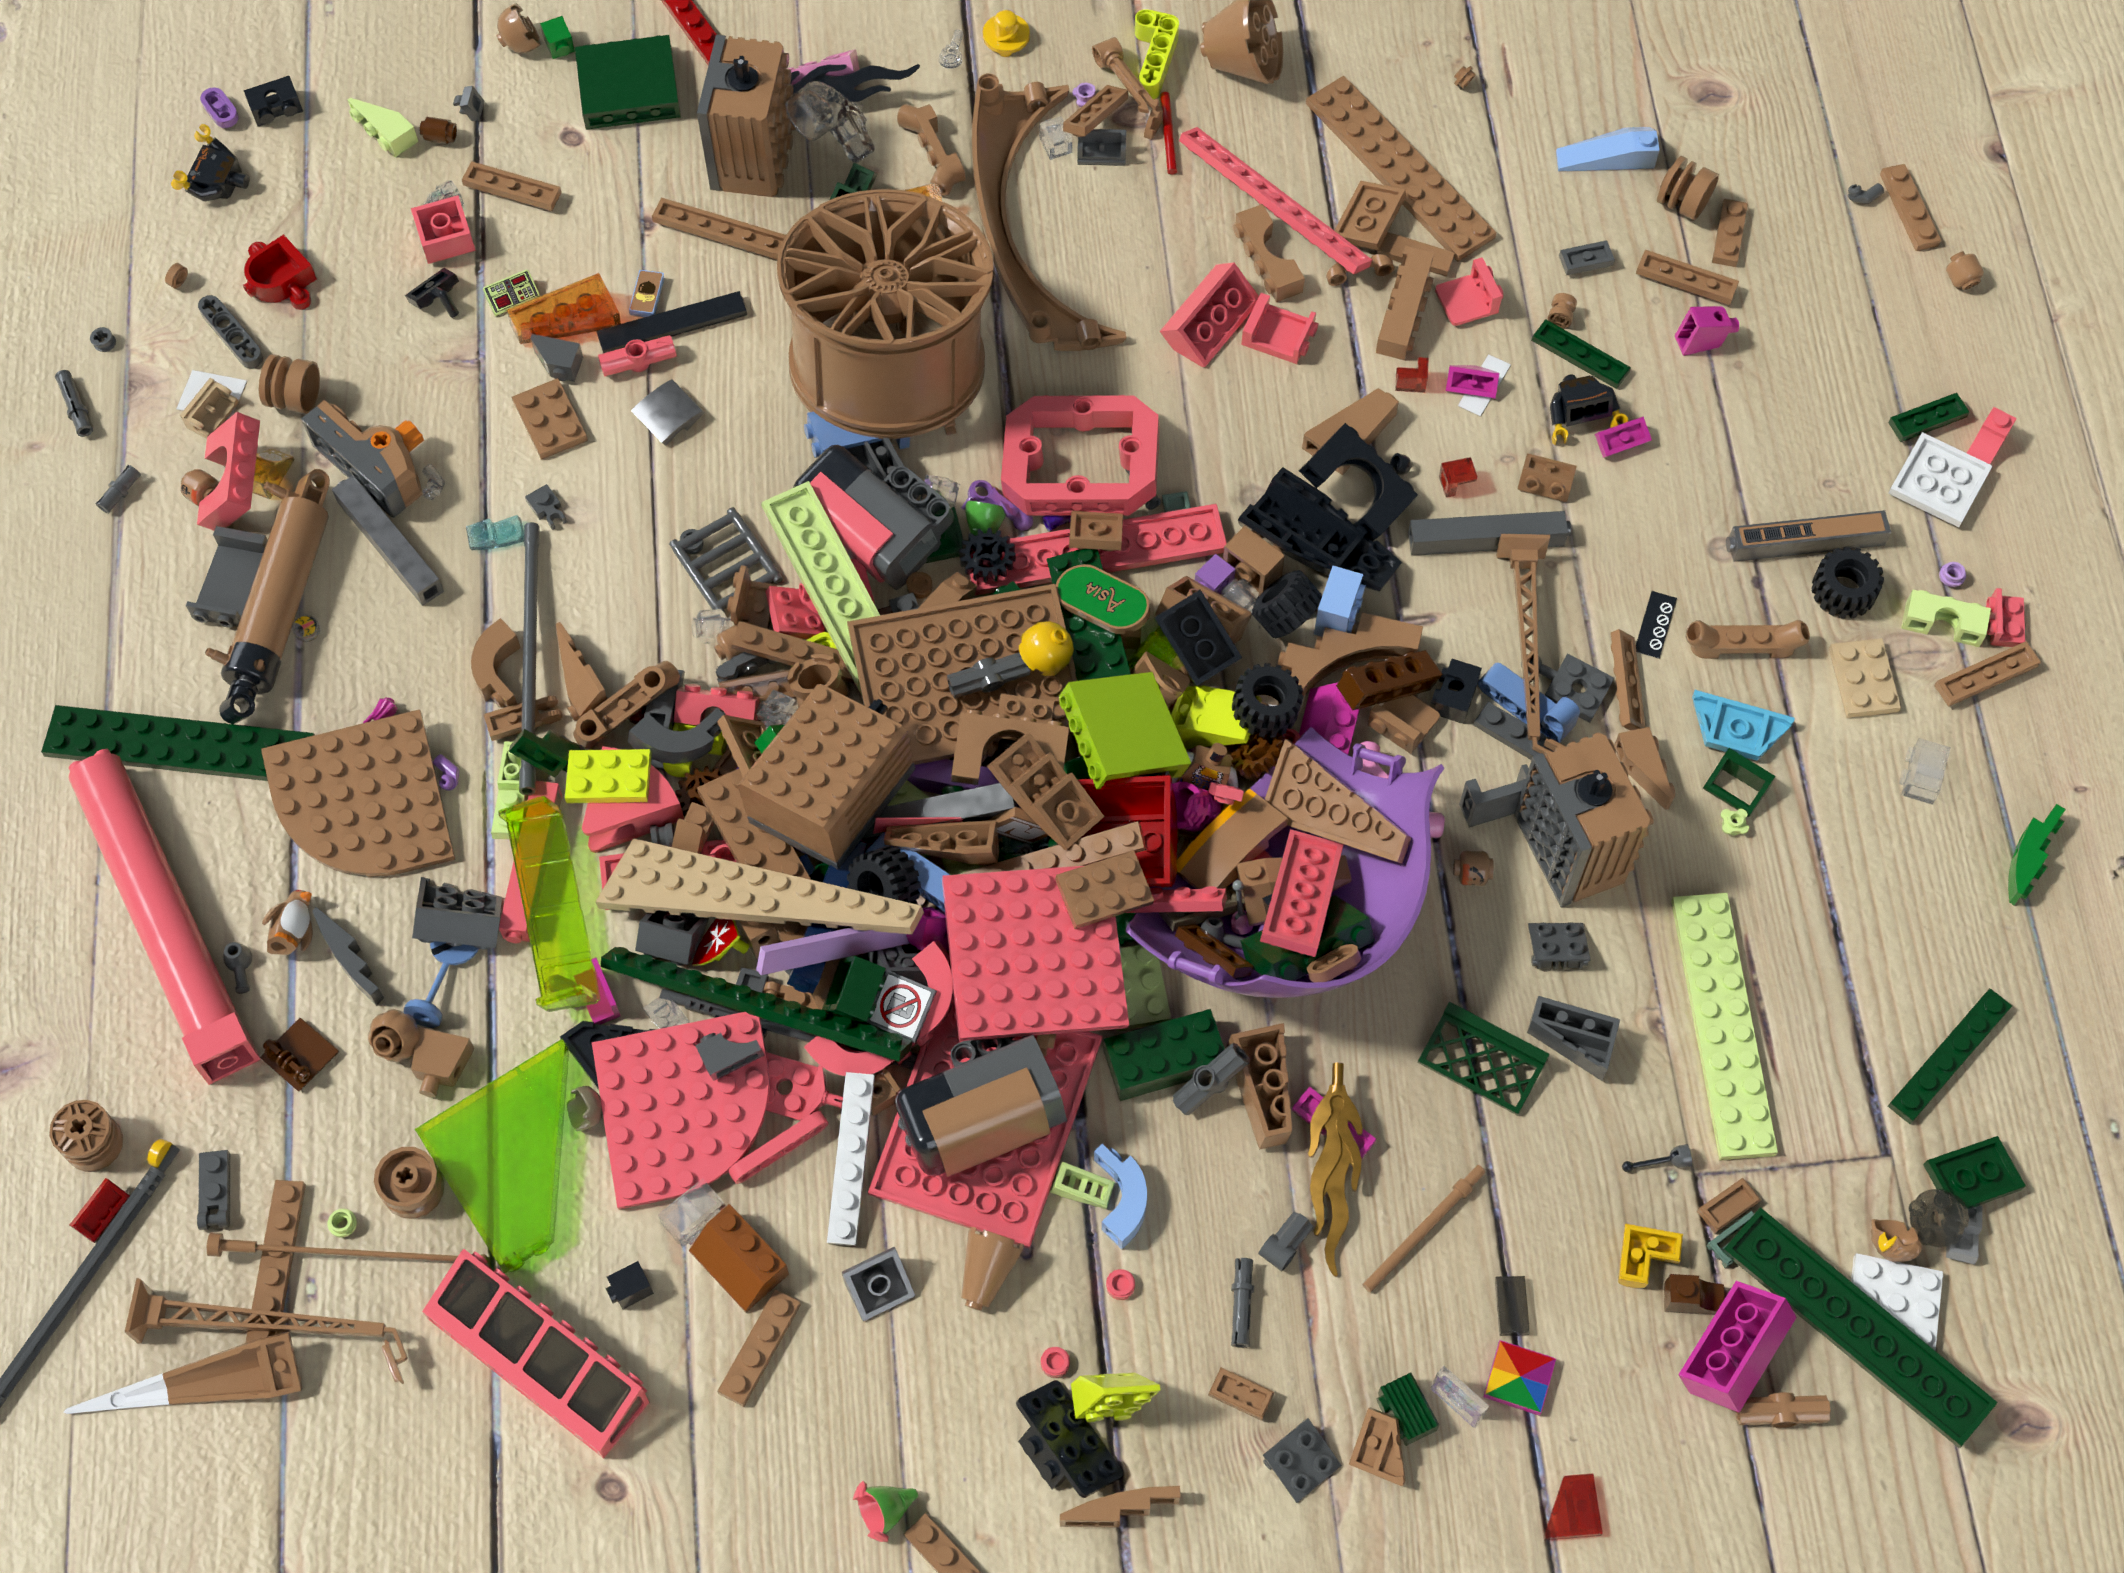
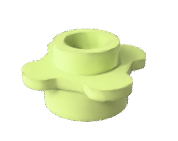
(1734, 828)

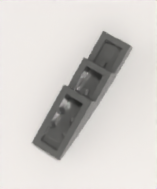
(345, 950)

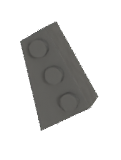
(878, 457)

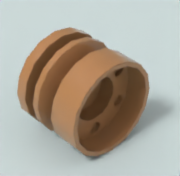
(1685, 186)
(289, 383)
(96, 1145)

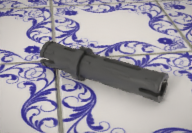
(79, 419)
(1242, 1291)

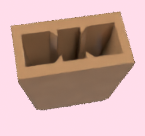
(754, 931)
(439, 1059)

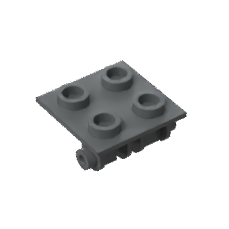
(1559, 943)
(1301, 1460)

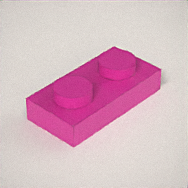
(1623, 437)

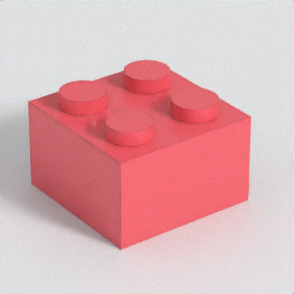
(443, 229)

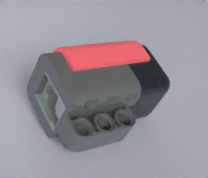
(876, 517)

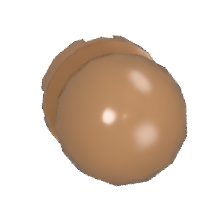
(818, 670)

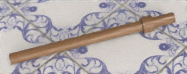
(1461, 1189)

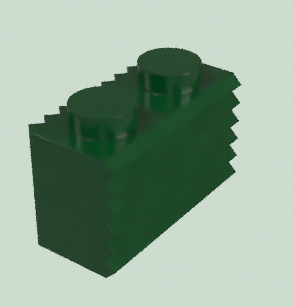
(1407, 1403)

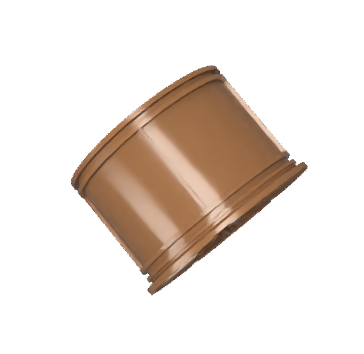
(884, 262)

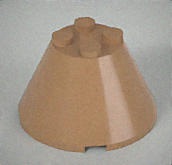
(1245, 41)

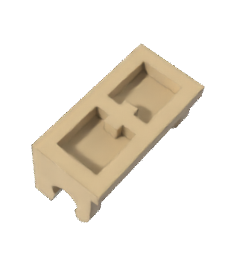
(208, 408)

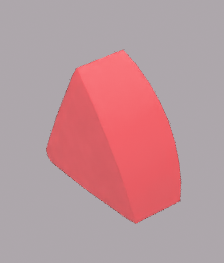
(620, 822)

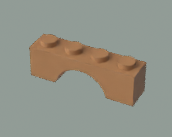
(1280, 276)

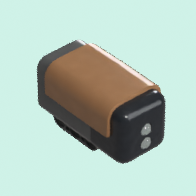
(980, 1105)

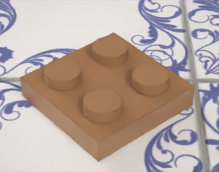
(1096, 530)

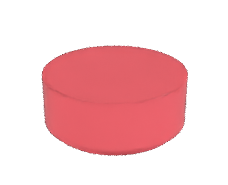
(1120, 1284)
(1055, 1362)

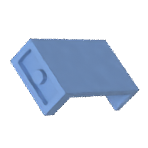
(826, 434)

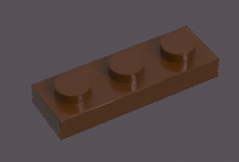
(1213, 951)

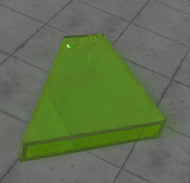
(505, 1155)

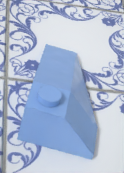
(1612, 151)

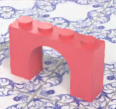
(235, 447)

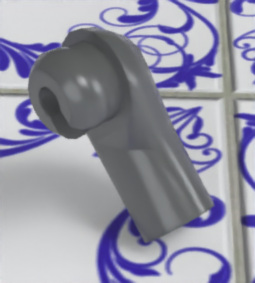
(1858, 195)

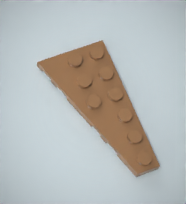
(1329, 808)

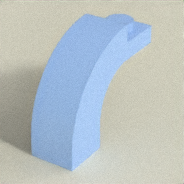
(1129, 1215)

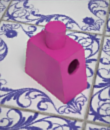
(1704, 329)

